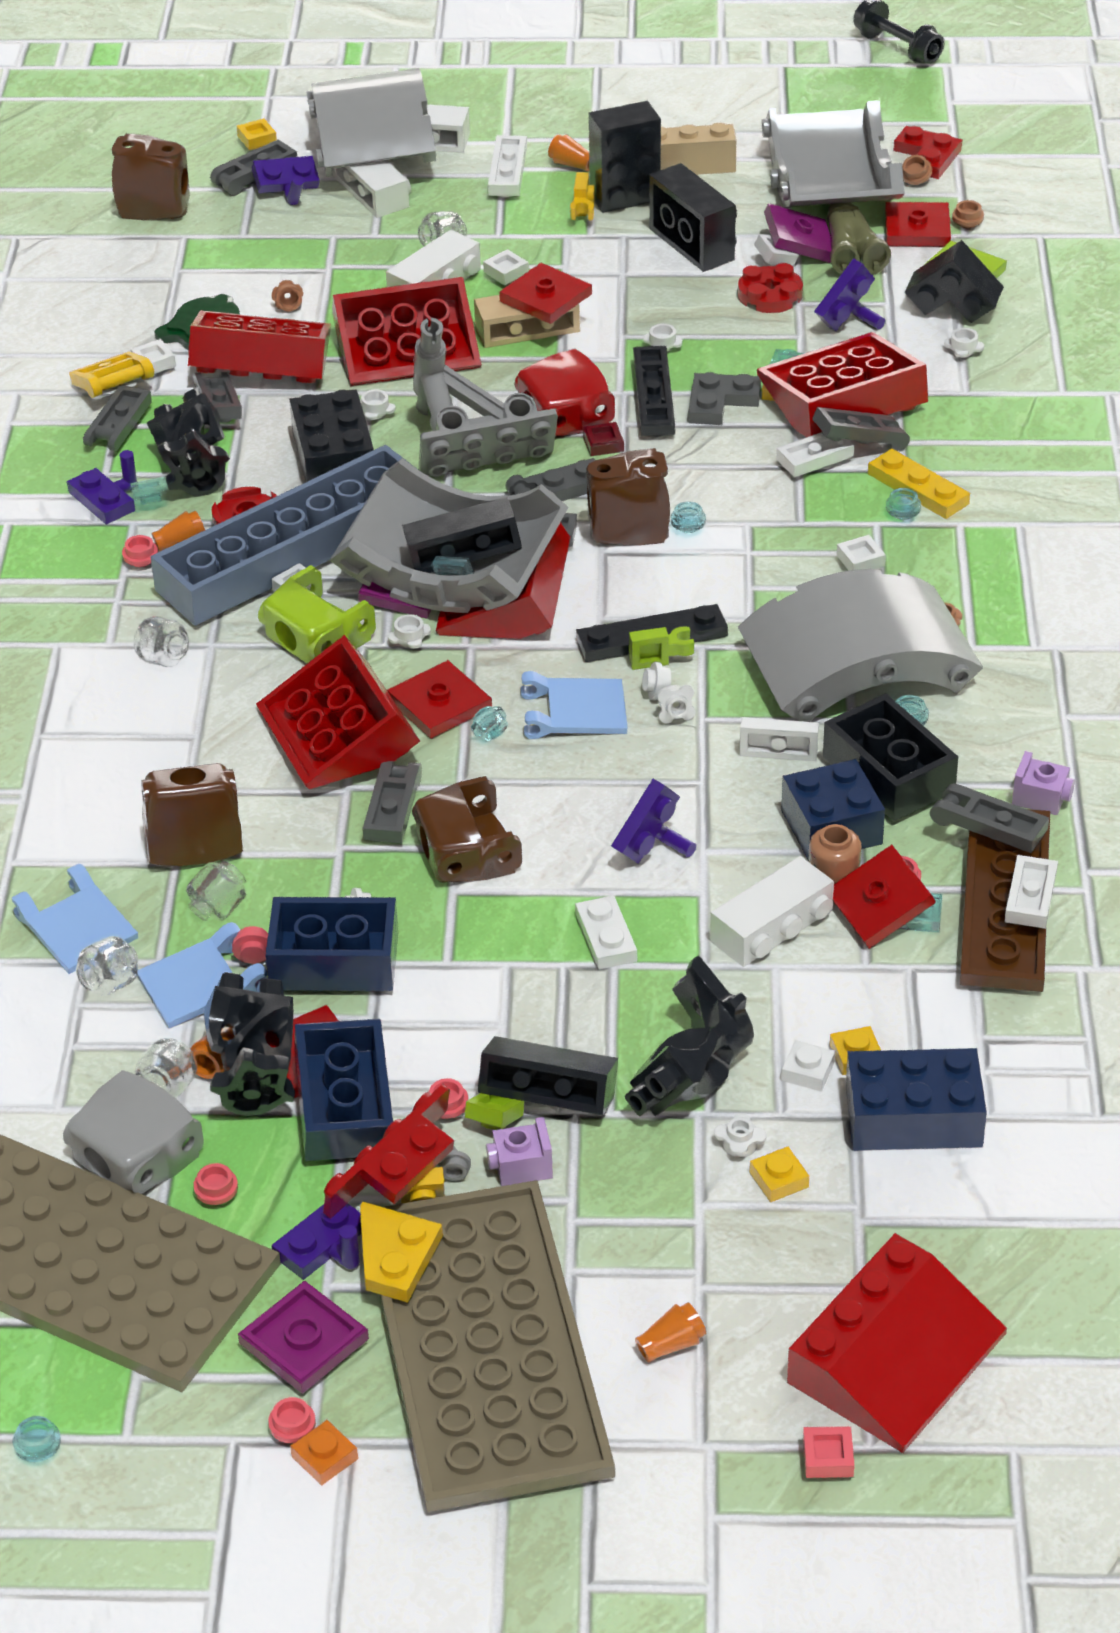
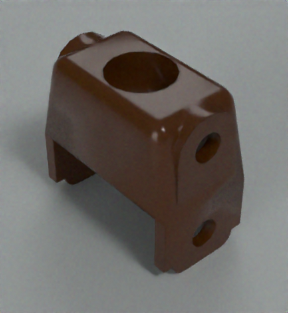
(149, 178)
(628, 499)
(191, 815)
(463, 836)

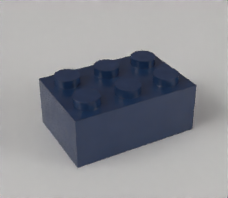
(333, 943)
(341, 1087)
(915, 1099)

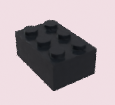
(623, 154)
(692, 217)
(328, 431)
(895, 752)

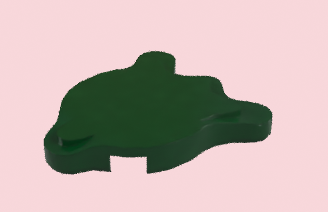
(179, 327)

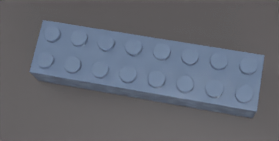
(248, 550)

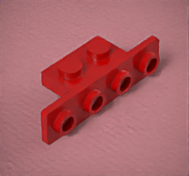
(399, 1159)

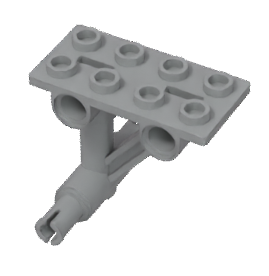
(457, 443)

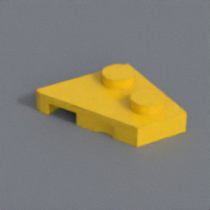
(396, 1250)

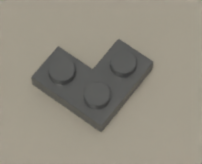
(714, 391)

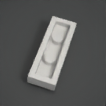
(507, 166)

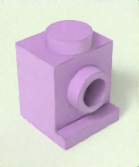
(1042, 785)
(521, 1153)

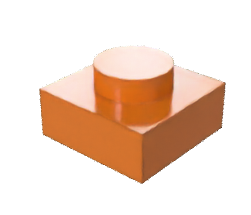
(324, 1452)

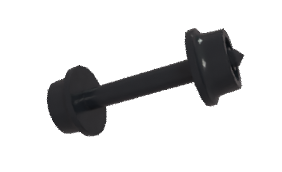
(924, 44)

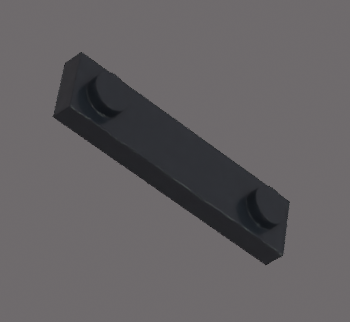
(654, 391)
(613, 638)

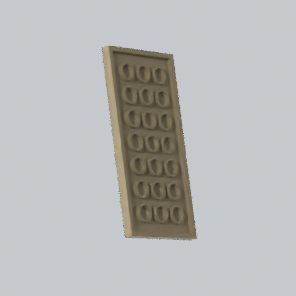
(119, 1268)
(494, 1356)

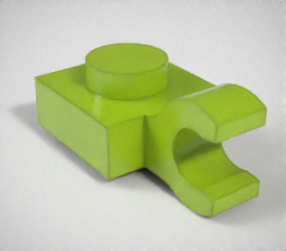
(657, 646)

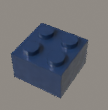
(830, 797)

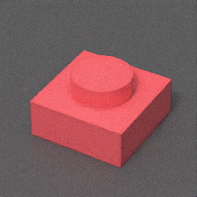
(828, 1452)

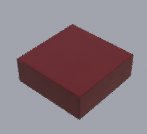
(603, 439)

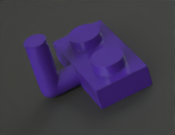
(286, 175)
(845, 297)
(101, 495)
(647, 823)
(319, 1240)

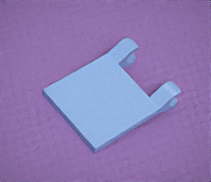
(575, 705)
(75, 920)
(186, 979)

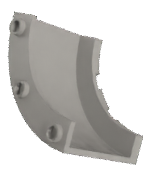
(371, 119)
(831, 157)
(379, 553)
(853, 636)

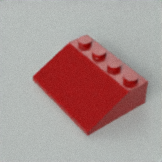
(383, 324)
(258, 346)
(851, 376)
(529, 613)
(336, 718)
(894, 1344)

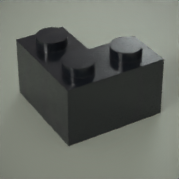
(955, 277)

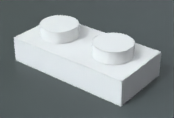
(813, 454)
(779, 739)
(1031, 891)
(606, 932)

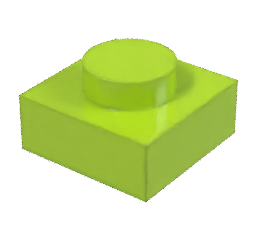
(493, 1111)

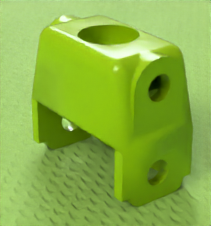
(309, 624)

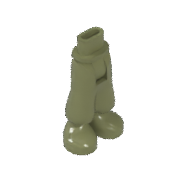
(855, 239)

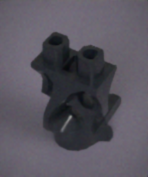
(180, 434)
(698, 1058)
(253, 1070)

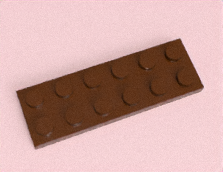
(993, 950)

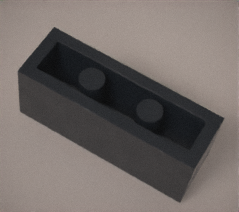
(463, 533)
(547, 1075)

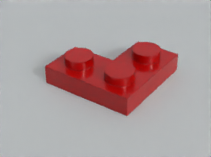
(937, 148)

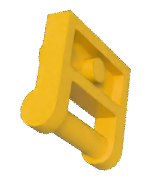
(111, 373)

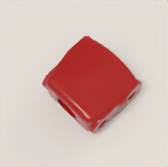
(570, 386)

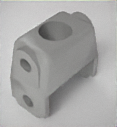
(133, 1133)

